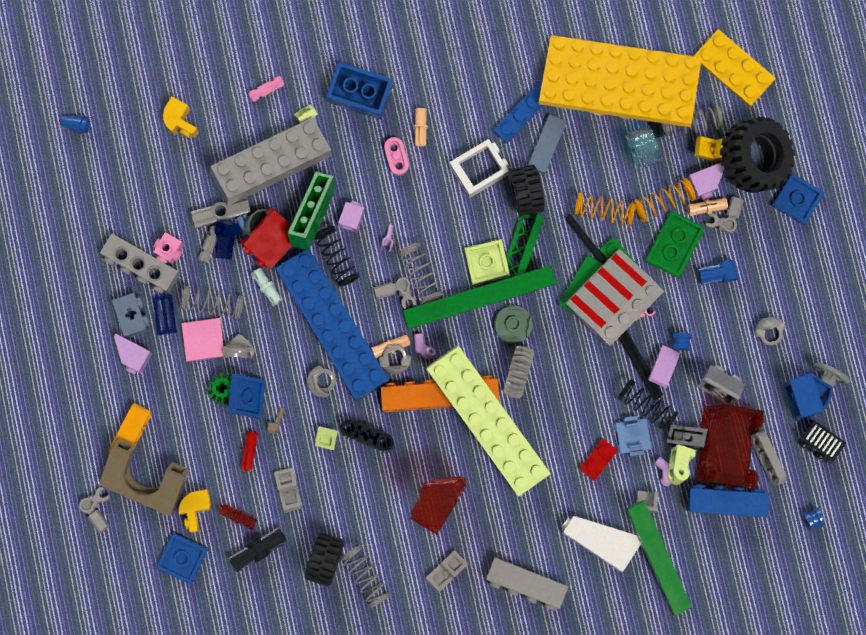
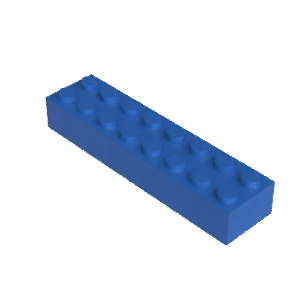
(332, 325)

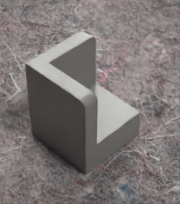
(650, 499)

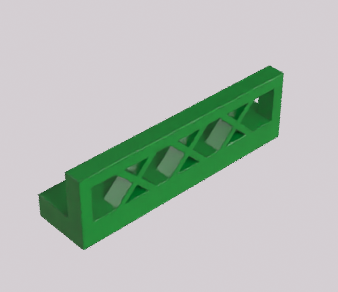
(522, 267)

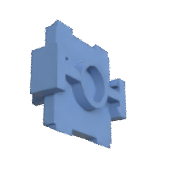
(633, 436)

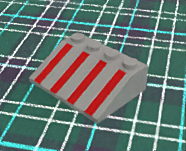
(614, 297)

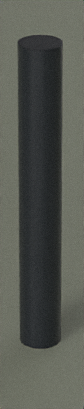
(584, 237)

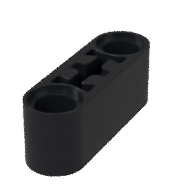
(365, 429)

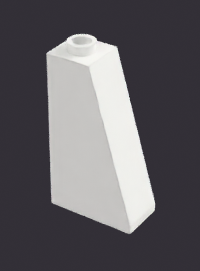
(606, 543)

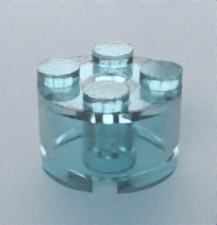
(644, 146)

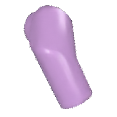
(422, 349)
(663, 465)

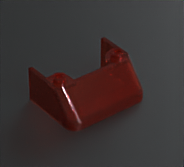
(437, 502)

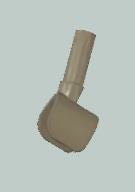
(273, 427)

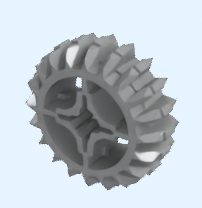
(518, 371)

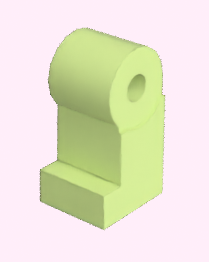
(678, 464)

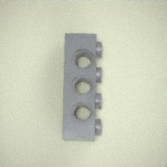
(116, 245)

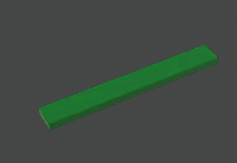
(480, 297)

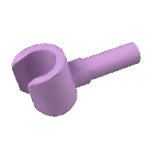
(388, 241)

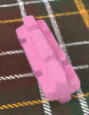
(266, 88)

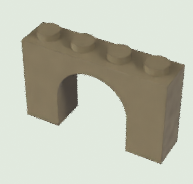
(118, 478)

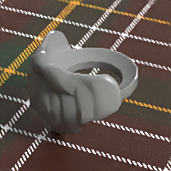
(769, 323)
(238, 347)
(384, 362)
(313, 379)

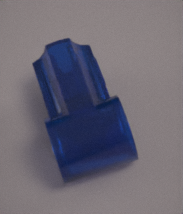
(226, 234)

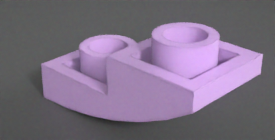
(664, 366)

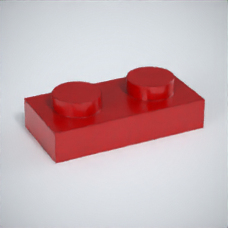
(598, 460)

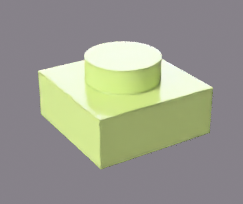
(306, 113)
(326, 438)

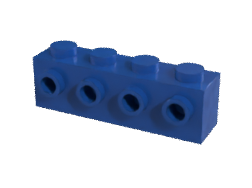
(728, 502)

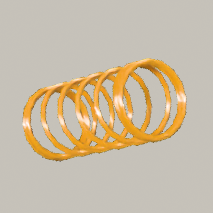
(688, 188)
(580, 202)

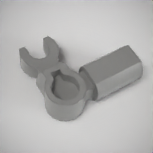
(728, 224)
(402, 286)
(88, 507)

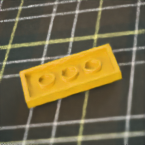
(734, 68)

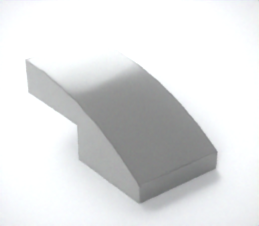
(288, 490)
(446, 571)

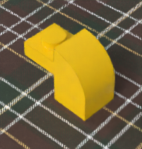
(174, 117)
(708, 149)
(192, 504)

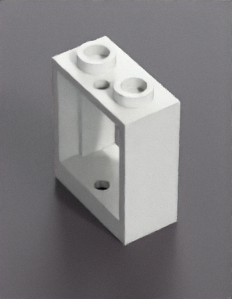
(464, 180)

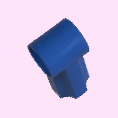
(723, 272)

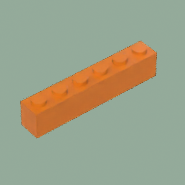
(421, 396)

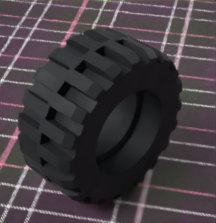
(775, 147)

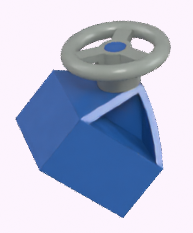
(811, 394)

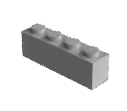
(527, 583)

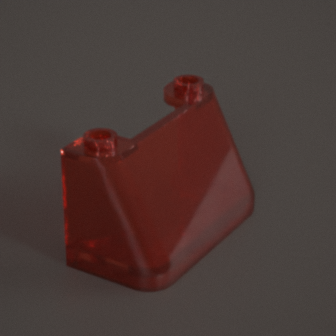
(728, 446)

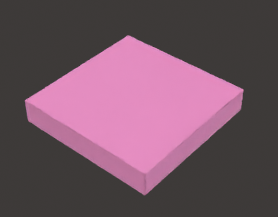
(203, 339)

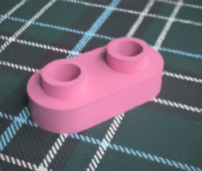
(396, 157)

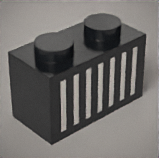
(822, 442)

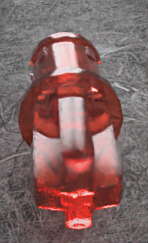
(238, 516)

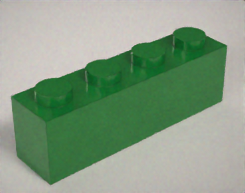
(312, 211)

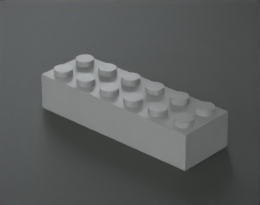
(270, 161)

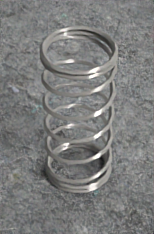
(718, 120)
(407, 250)
(185, 303)
(379, 599)

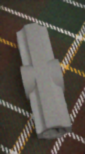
(207, 215)

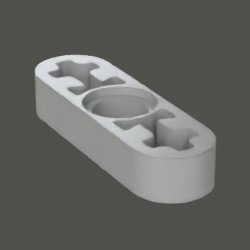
(768, 458)

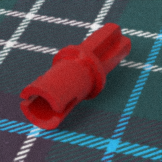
(249, 451)

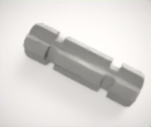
(208, 246)

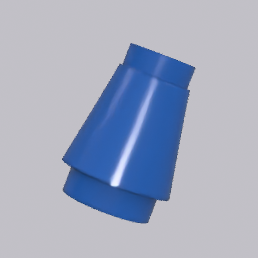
(78, 124)

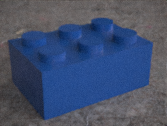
(359, 90)

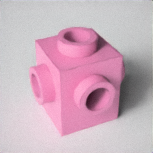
(171, 243)

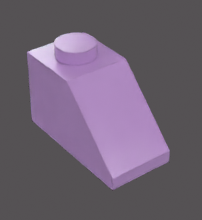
(706, 181)
(132, 355)

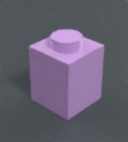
(351, 216)

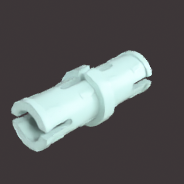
(266, 287)

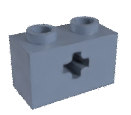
(123, 307)

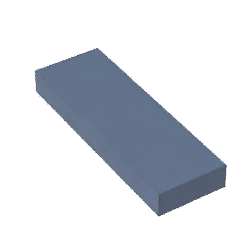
(547, 143)

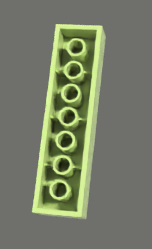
(488, 420)

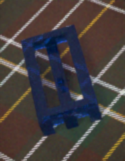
(167, 331)

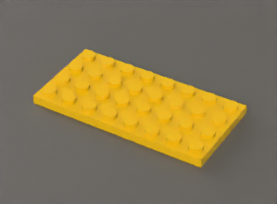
(620, 81)

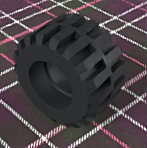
(527, 190)
(324, 559)

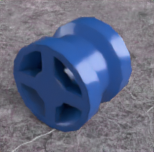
(681, 341)
(813, 519)

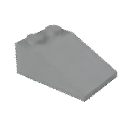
(721, 385)

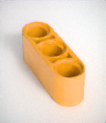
(133, 425)

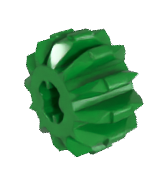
(218, 384)

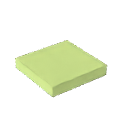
(487, 262)

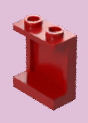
(268, 240)

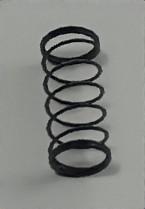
(347, 280)
(631, 383)

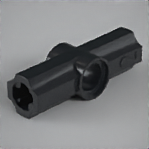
(257, 549)

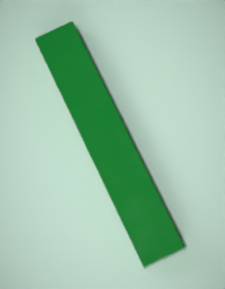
(658, 558)

